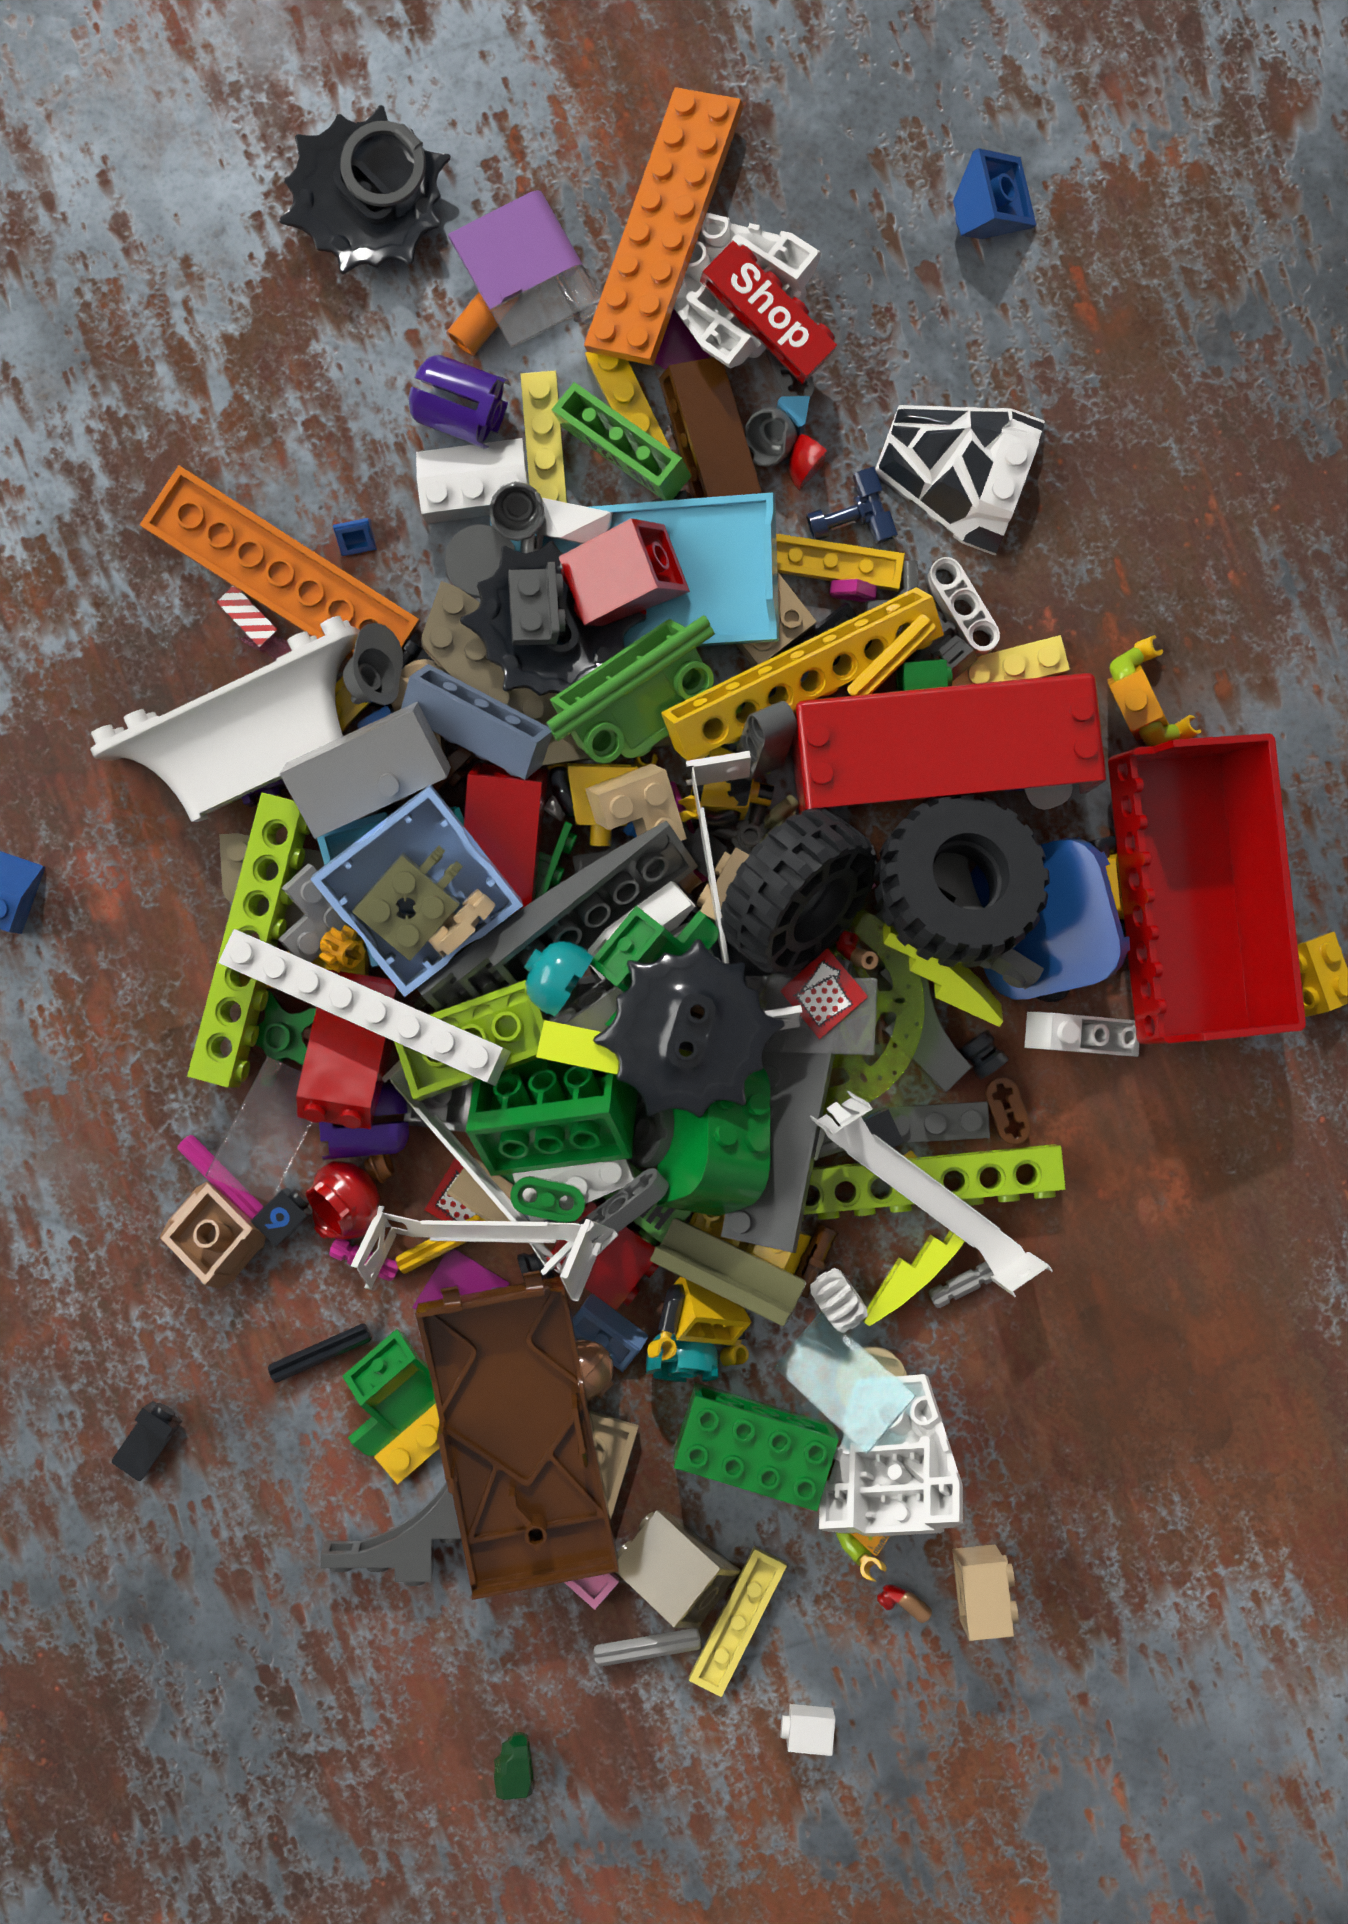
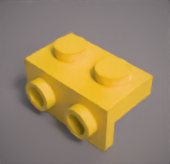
(1323, 974)

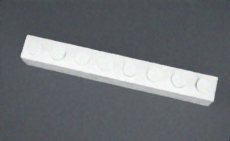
(365, 1007)

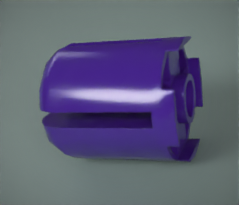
(466, 383)
(379, 1140)

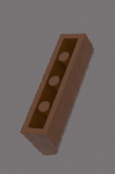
(708, 429)

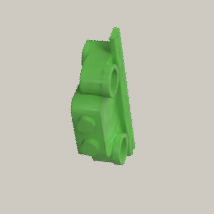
(622, 700)

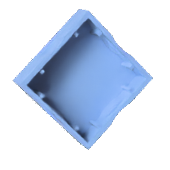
(416, 831)

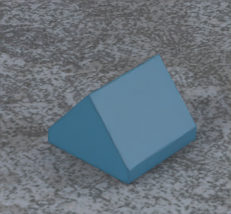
(796, 409)

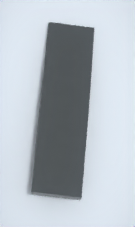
(569, 913)

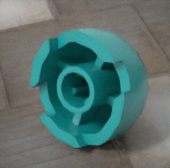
(555, 974)
(688, 1362)

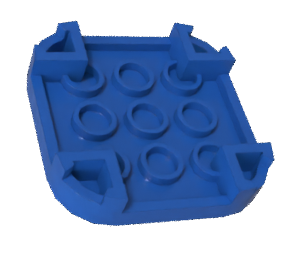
(1078, 930)

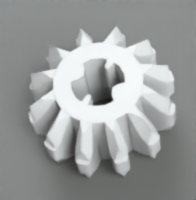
(838, 1300)

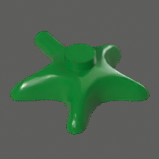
(283, 1032)

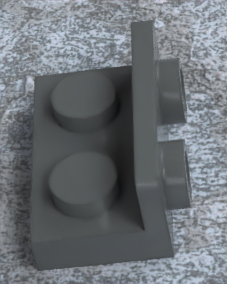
(535, 605)

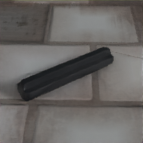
(319, 1353)

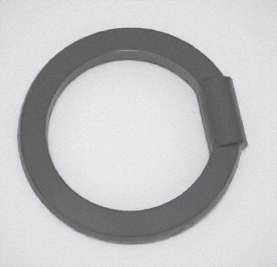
(408, 138)

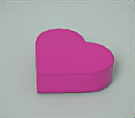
(853, 590)

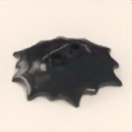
(343, 222)
(547, 666)
(656, 1019)

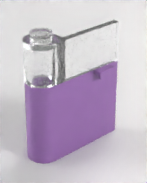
(526, 268)

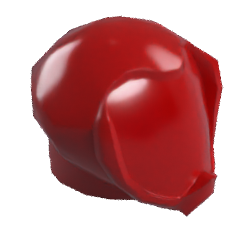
(343, 1200)

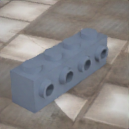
(478, 722)

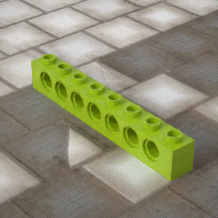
(225, 990)
(1044, 1160)

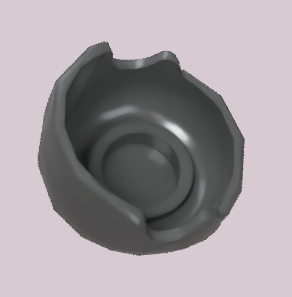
(770, 436)
(516, 511)

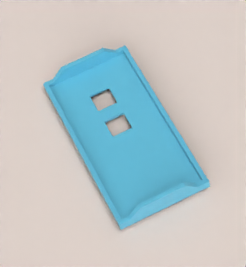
(726, 559)

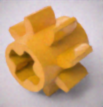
(342, 948)

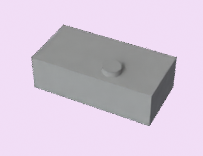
(365, 770)

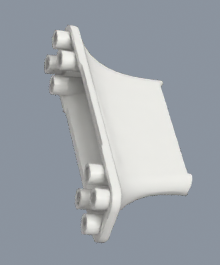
(243, 731)

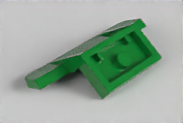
(644, 941)
(392, 1388)

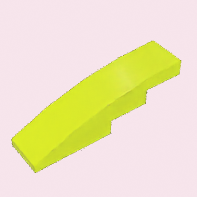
(951, 984)
(576, 1047)
(907, 1279)

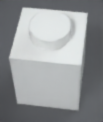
(809, 1729)

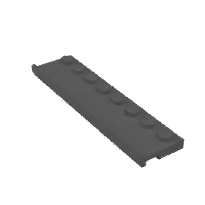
(796, 1092)

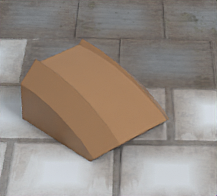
(212, 1236)

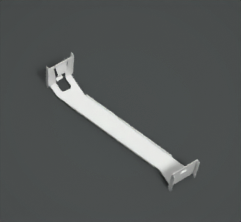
(716, 770)
(595, 1229)
(1003, 1255)
(573, 1274)

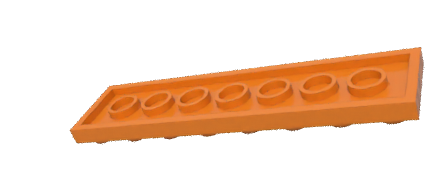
(663, 226)
(266, 560)

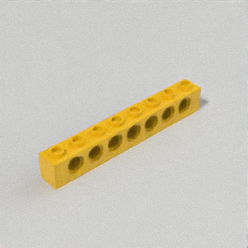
(785, 671)

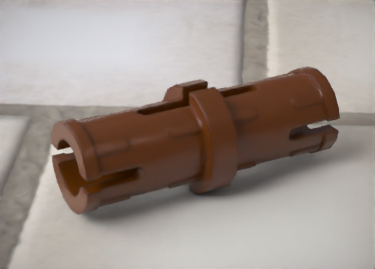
(815, 1255)

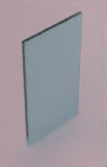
(845, 1382)

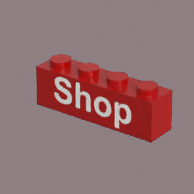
(768, 311)

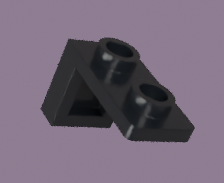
(147, 1440)

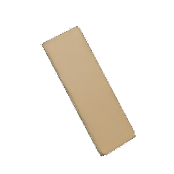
(473, 1197)

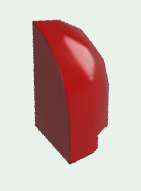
(805, 460)

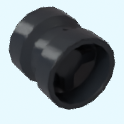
(979, 1047)

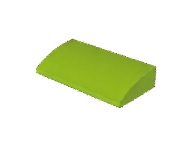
(499, 1017)

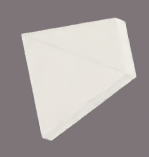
(573, 521)

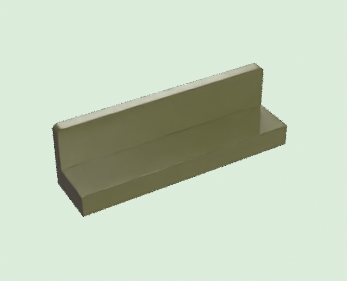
(729, 1271)

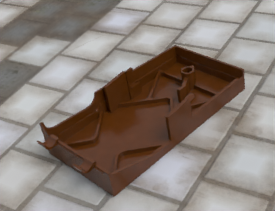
(517, 1436)

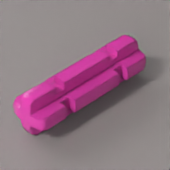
(343, 1250)

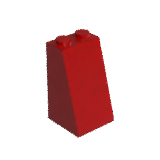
(507, 822)
(344, 1065)

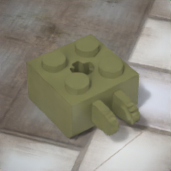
(431, 905)

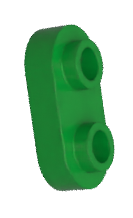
(548, 1199)

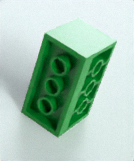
(551, 1118)
(755, 1446)

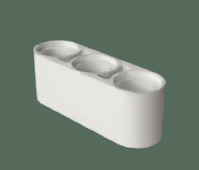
(962, 589)

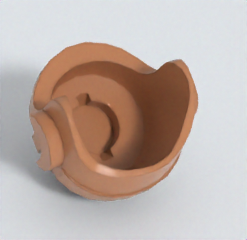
(596, 1368)

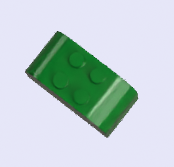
(721, 1158)

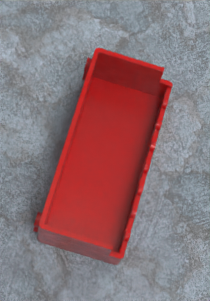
(948, 741)
(1206, 889)

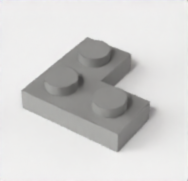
(318, 918)

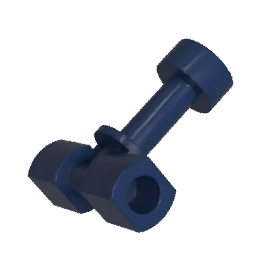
(866, 508)

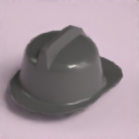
(375, 666)

